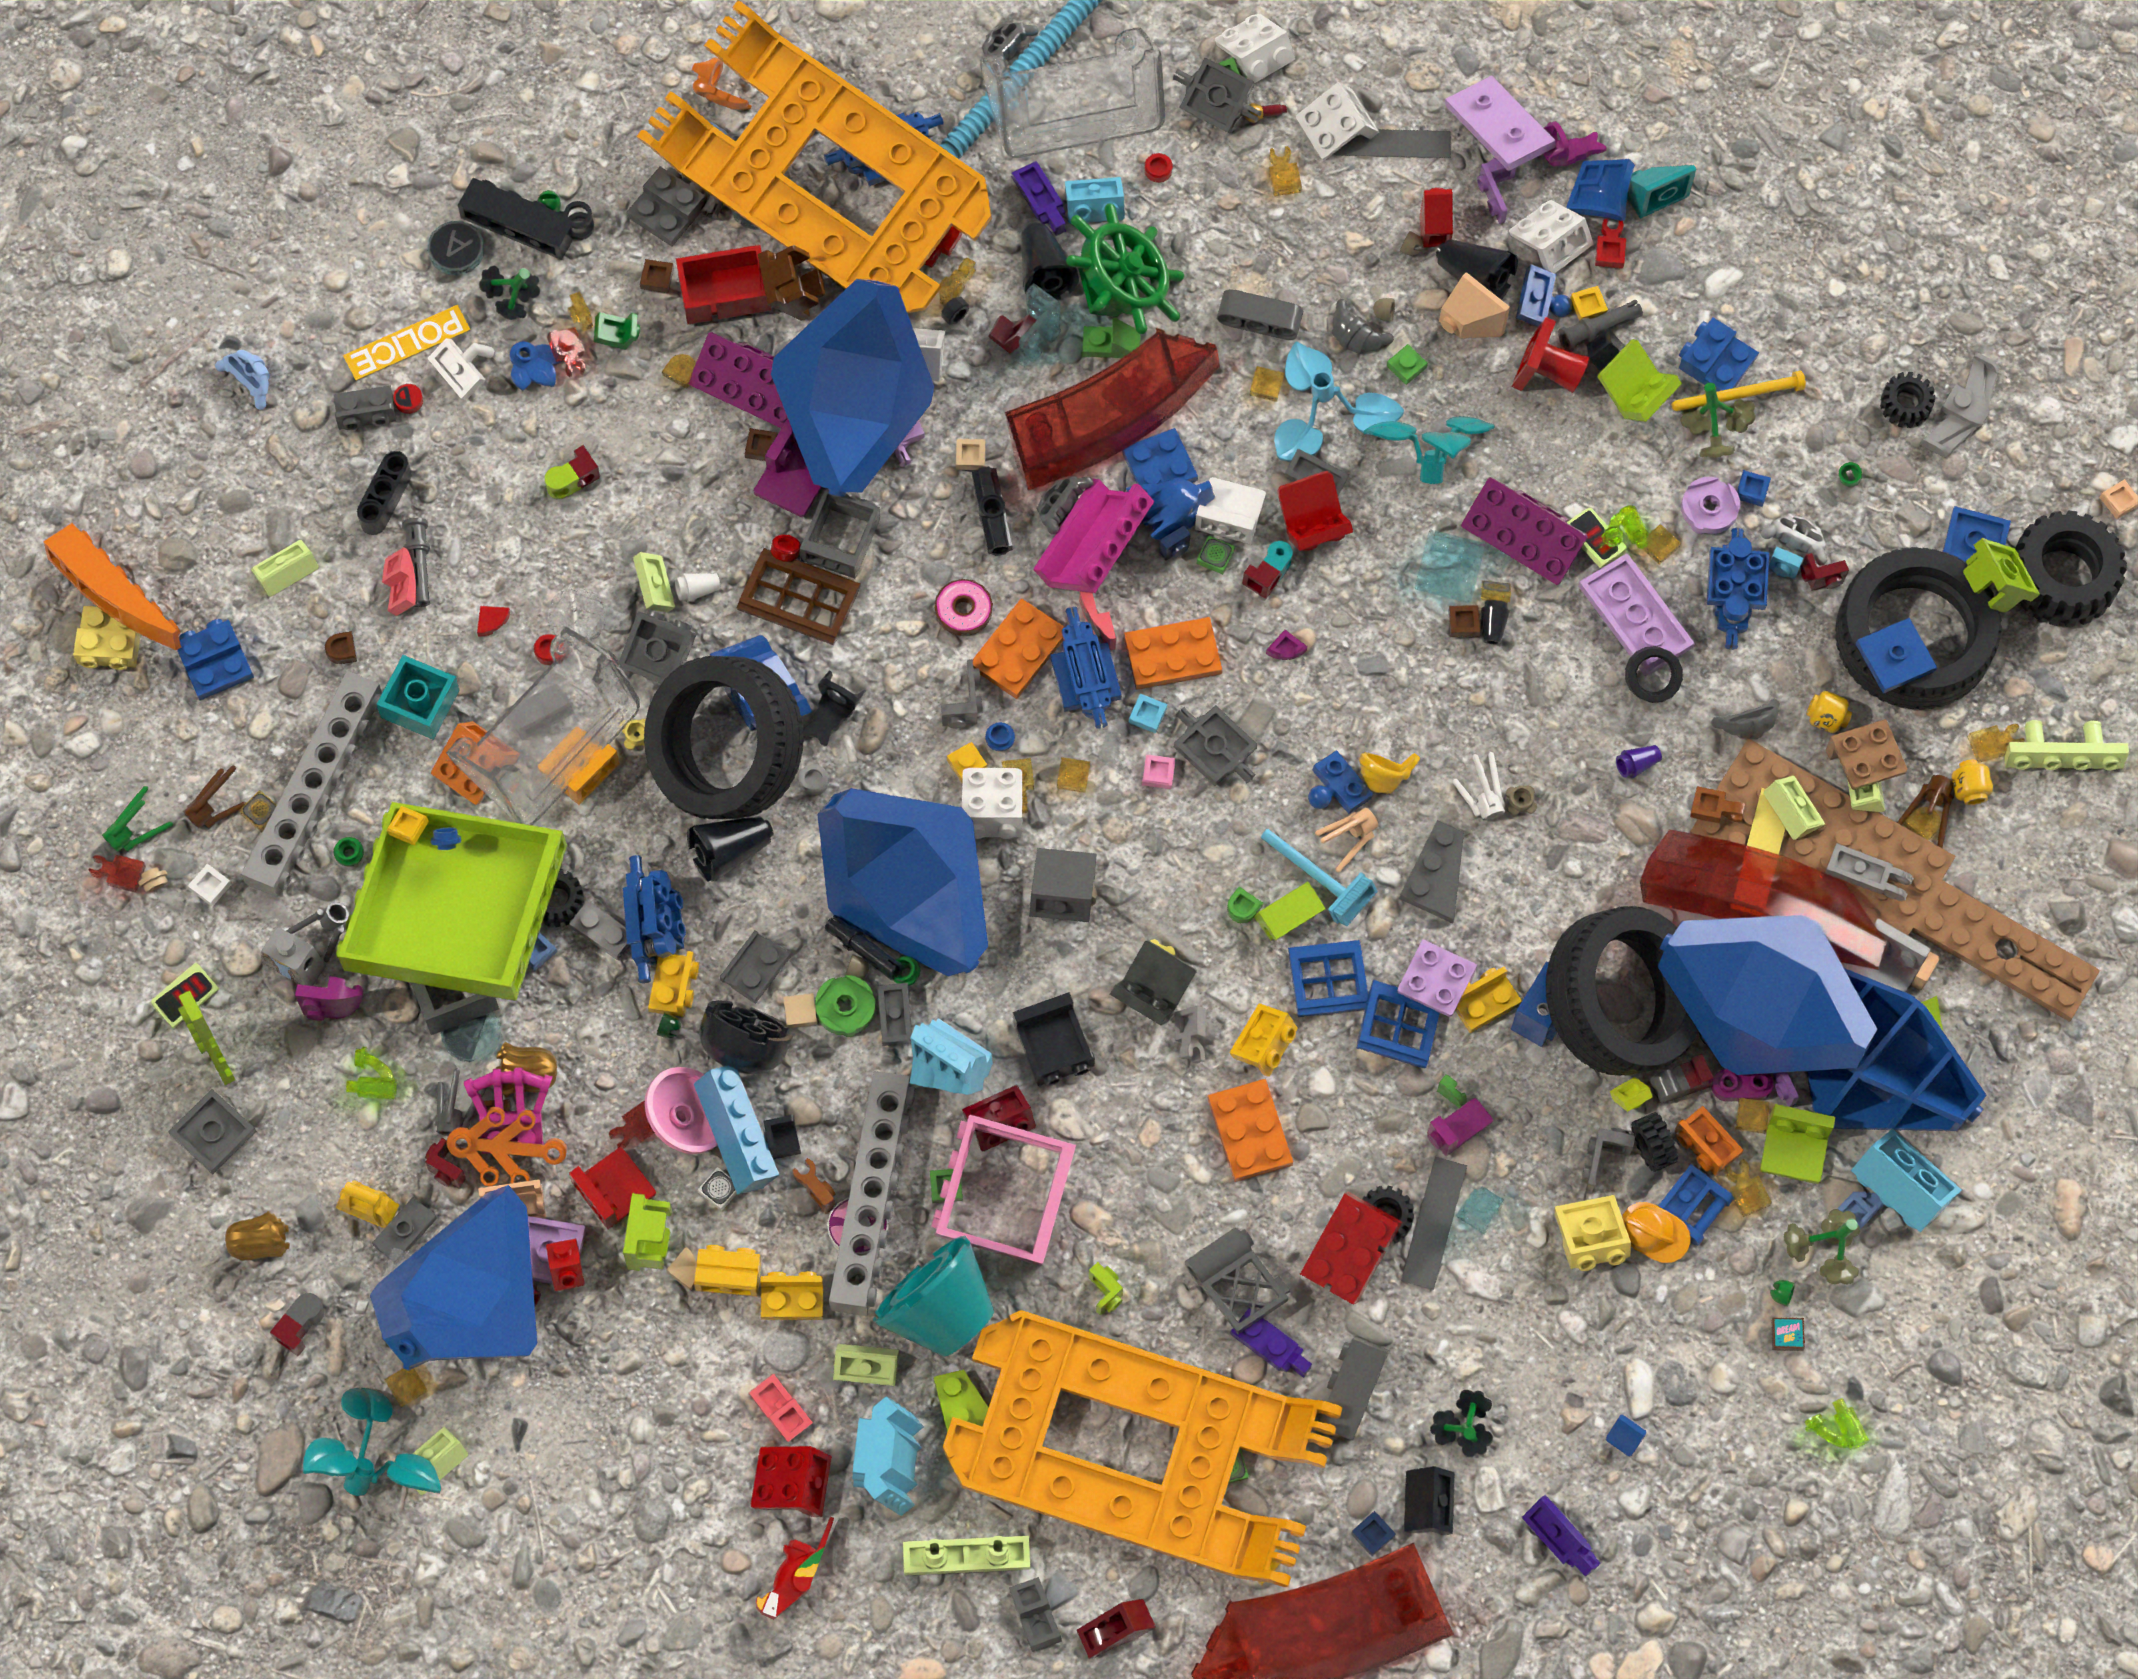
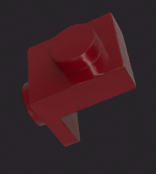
(1008, 334)
(1824, 576)
(444, 1171)

